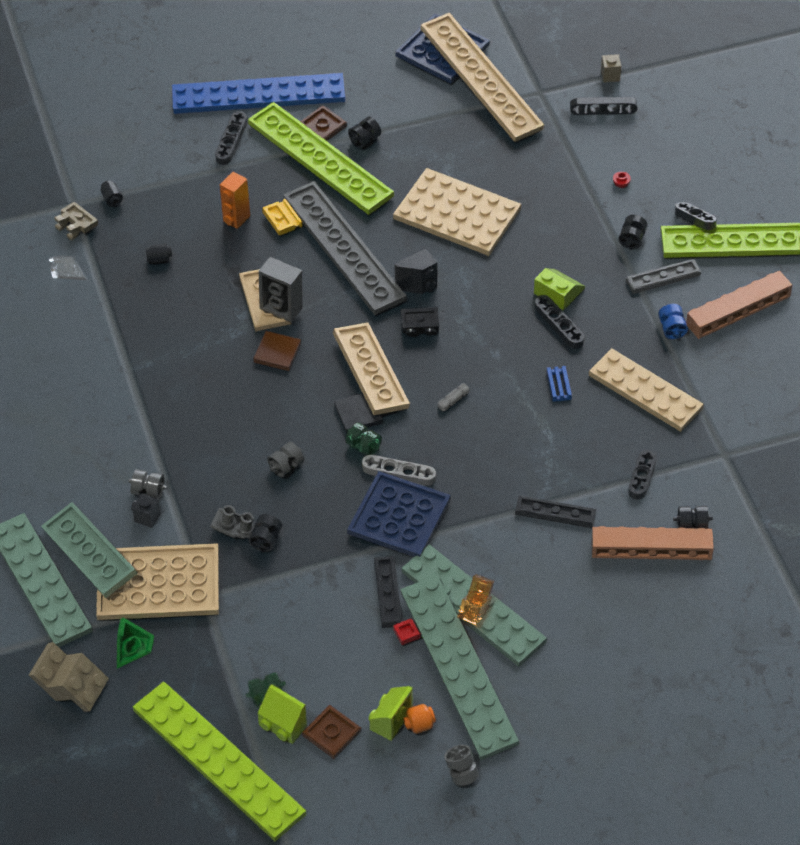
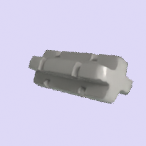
(453, 397)

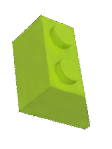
(557, 287)
(391, 710)
(282, 715)

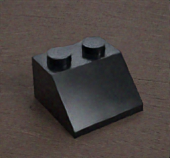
(417, 273)

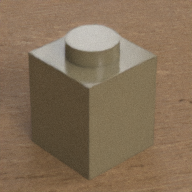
(611, 68)

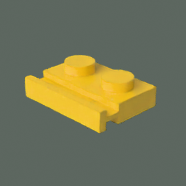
(282, 217)

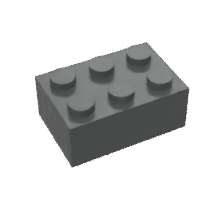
(280, 289)

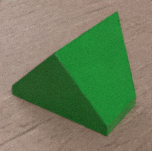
(132, 642)

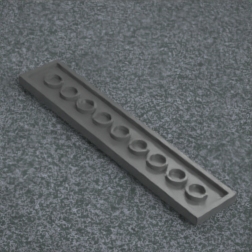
(345, 248)

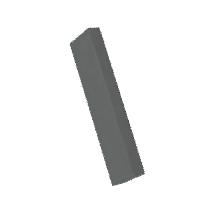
(663, 276)

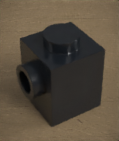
(146, 510)

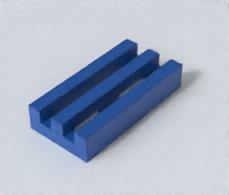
(557, 372)

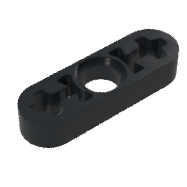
(695, 215)
(640, 467)

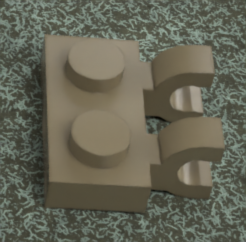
(80, 220)

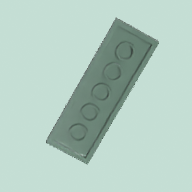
(89, 550)

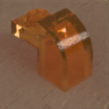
(477, 601)

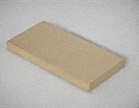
(260, 318)

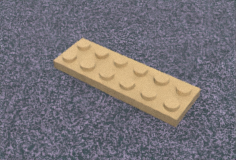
(371, 368)
(646, 389)

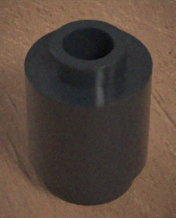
(111, 193)
(158, 253)

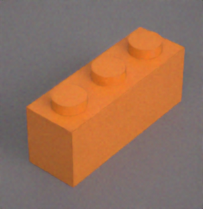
(235, 200)

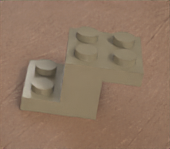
(68, 677)

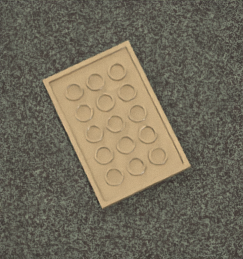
(457, 211)
(168, 583)

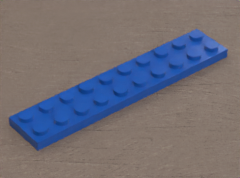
(258, 93)

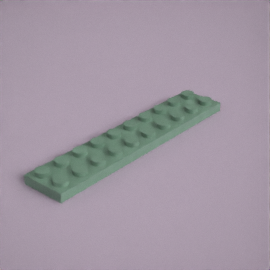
(459, 667)

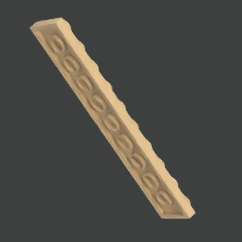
(482, 77)

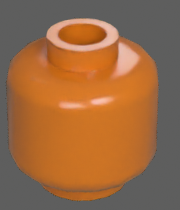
(419, 718)

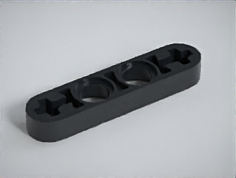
(603, 108)
(229, 137)
(557, 322)

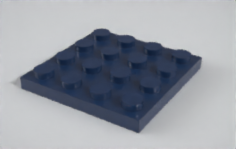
(423, 54)
(399, 514)

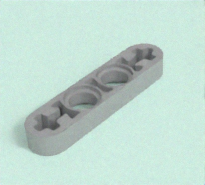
(399, 467)

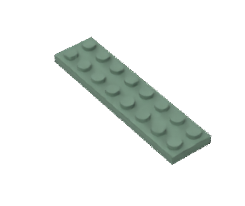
(41, 582)
(499, 625)

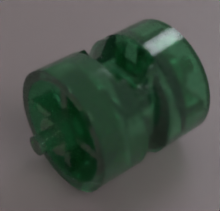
(360, 437)
(258, 687)

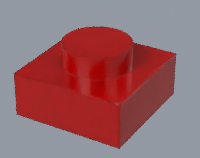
(406, 631)

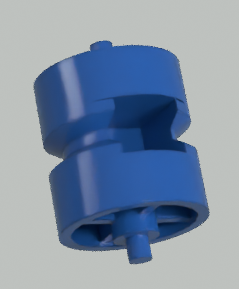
(673, 321)

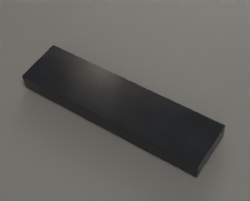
(555, 511)
(387, 591)

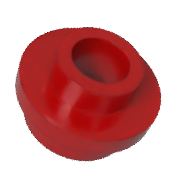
(621, 179)

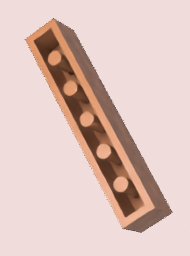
(738, 304)
(652, 543)

